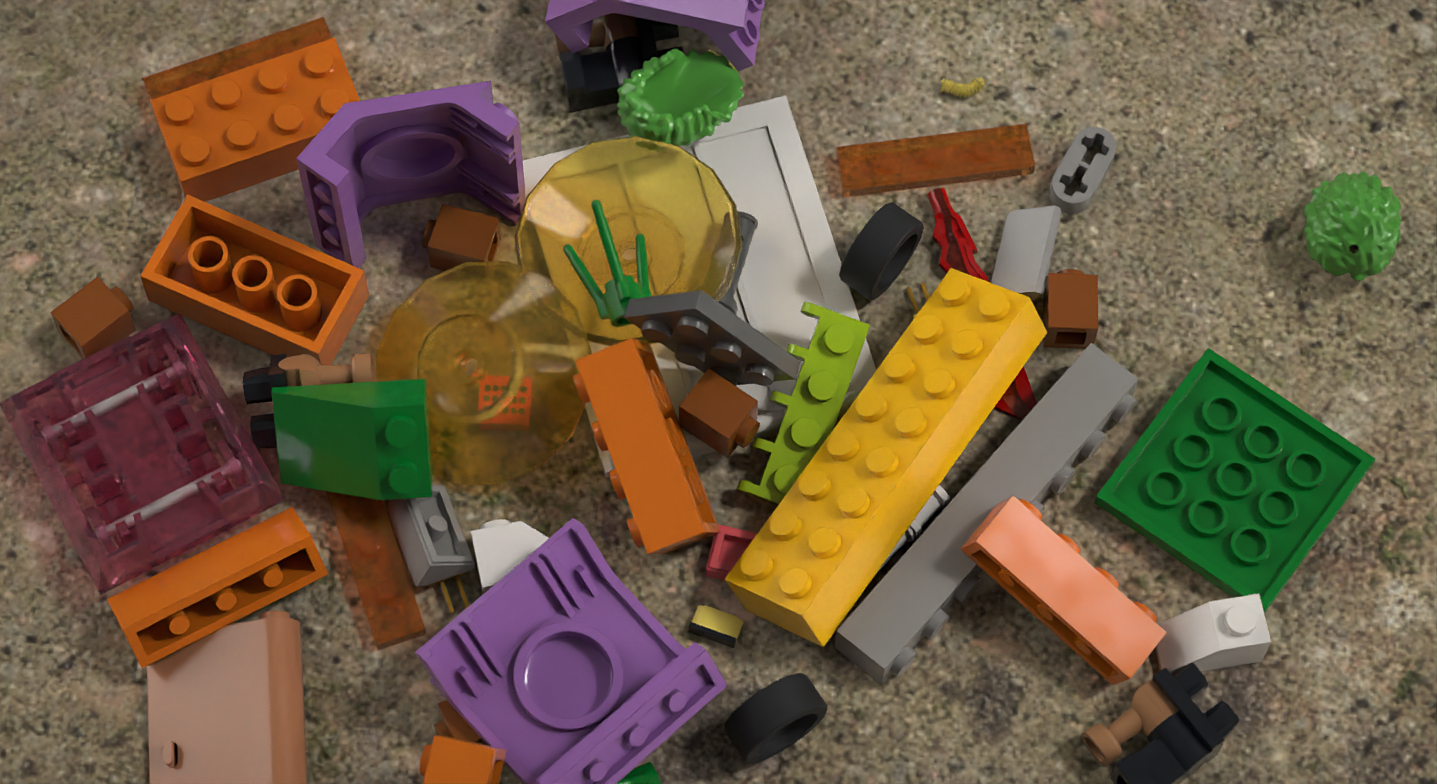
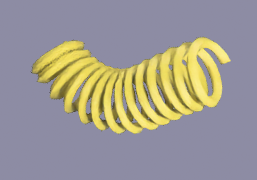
(962, 88)

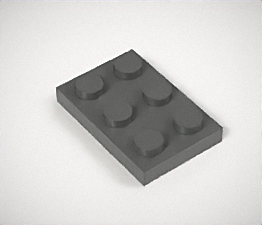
(711, 337)

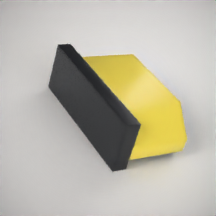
(716, 625)

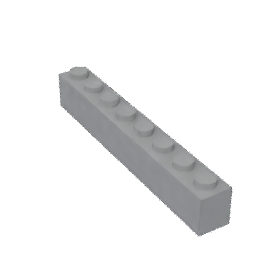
(1026, 465)

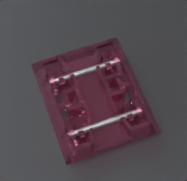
(141, 452)

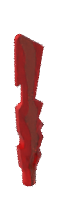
(957, 253)

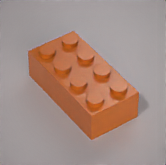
(252, 119)
(254, 283)
(646, 447)

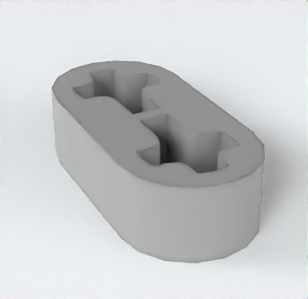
(1074, 165)

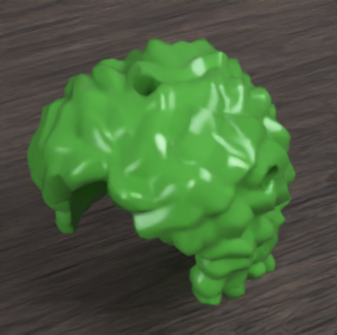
(679, 97)
(1350, 213)

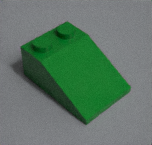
(356, 438)

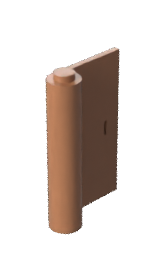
(230, 707)

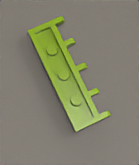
(813, 401)

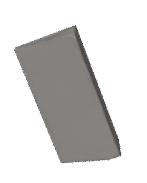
(1027, 250)
(430, 537)

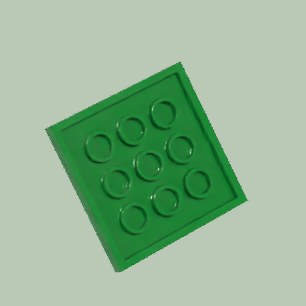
(1234, 480)

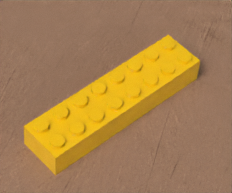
(886, 456)

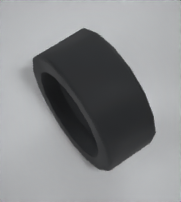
(881, 251)
(775, 718)

